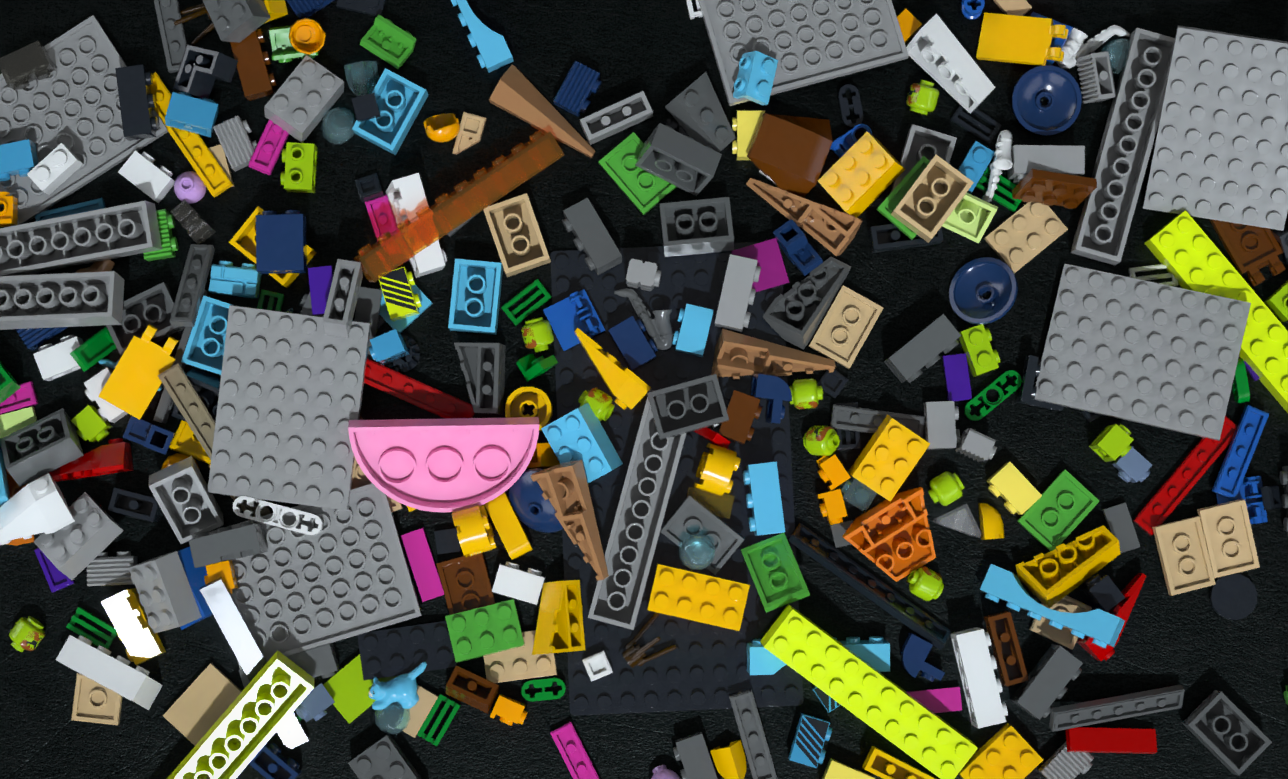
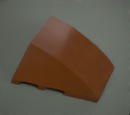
(791, 150)

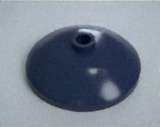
(1062, 100)
(976, 281)
(525, 496)

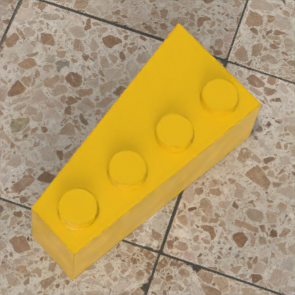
(1068, 566)

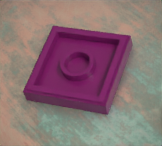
(771, 263)

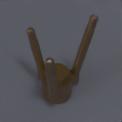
(198, 13)
(635, 653)

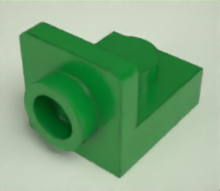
(535, 367)

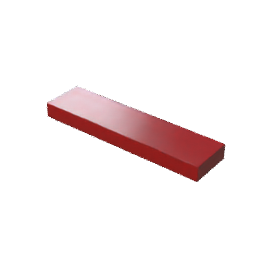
(1111, 740)

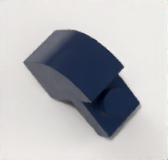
(797, 248)
(775, 391)
(149, 435)
(913, 656)

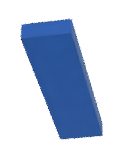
(1240, 452)

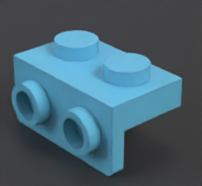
(755, 77)

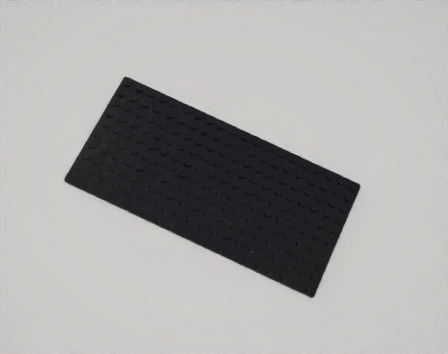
(707, 657)

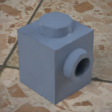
(1132, 467)
(315, 704)

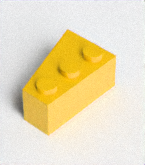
(560, 619)

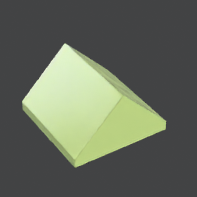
(971, 217)

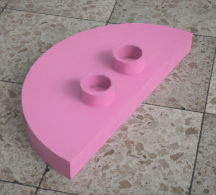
(444, 461)

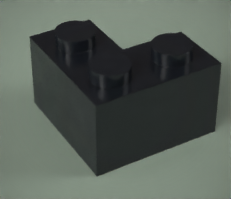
(200, 70)

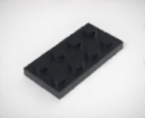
(404, 648)

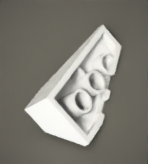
(34, 510)

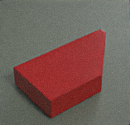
(713, 437)

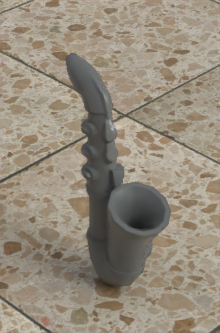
(657, 328)

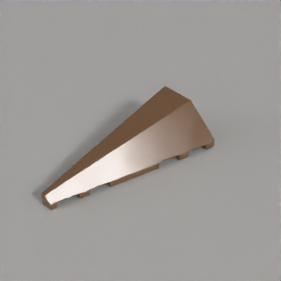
(524, 101)
(825, 224)
(745, 355)
(570, 496)

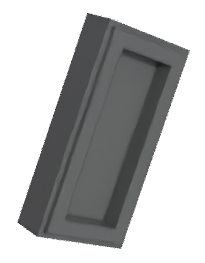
(1121, 526)

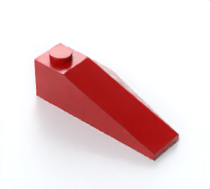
(104, 460)
(1120, 610)

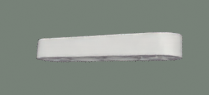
(278, 513)

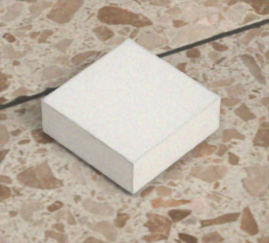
(597, 666)

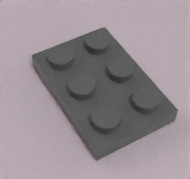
(697, 519)

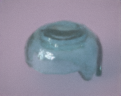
(338, 125)
(696, 552)
(392, 718)

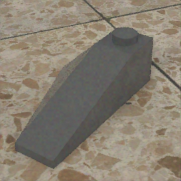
(804, 306)

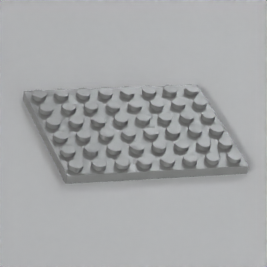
(806, 37)
(73, 108)
(1223, 130)
(1142, 351)
(287, 408)
(326, 583)

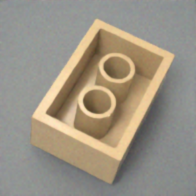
(932, 198)
(516, 235)

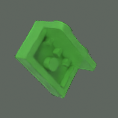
(389, 42)
(281, 45)

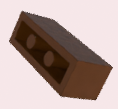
(253, 66)
(1006, 648)

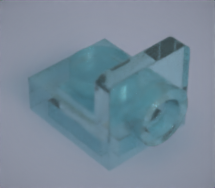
(858, 494)

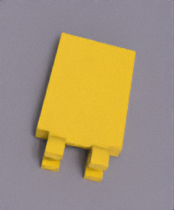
(1019, 39)
(137, 372)

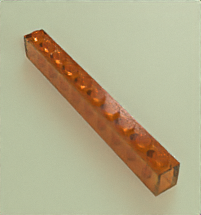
(458, 206)

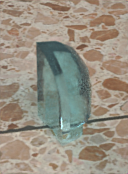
(1117, 52)
(362, 77)

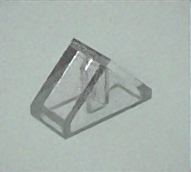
(960, 520)

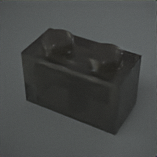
(26, 65)

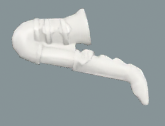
(1076, 48)
(1001, 161)

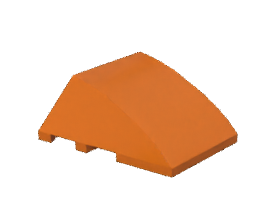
(895, 534)

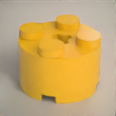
(532, 397)
(716, 470)
(474, 530)

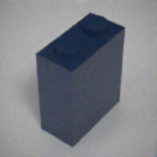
(281, 243)

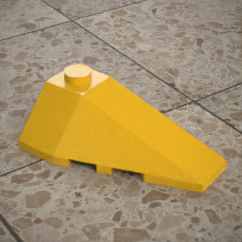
(620, 380)

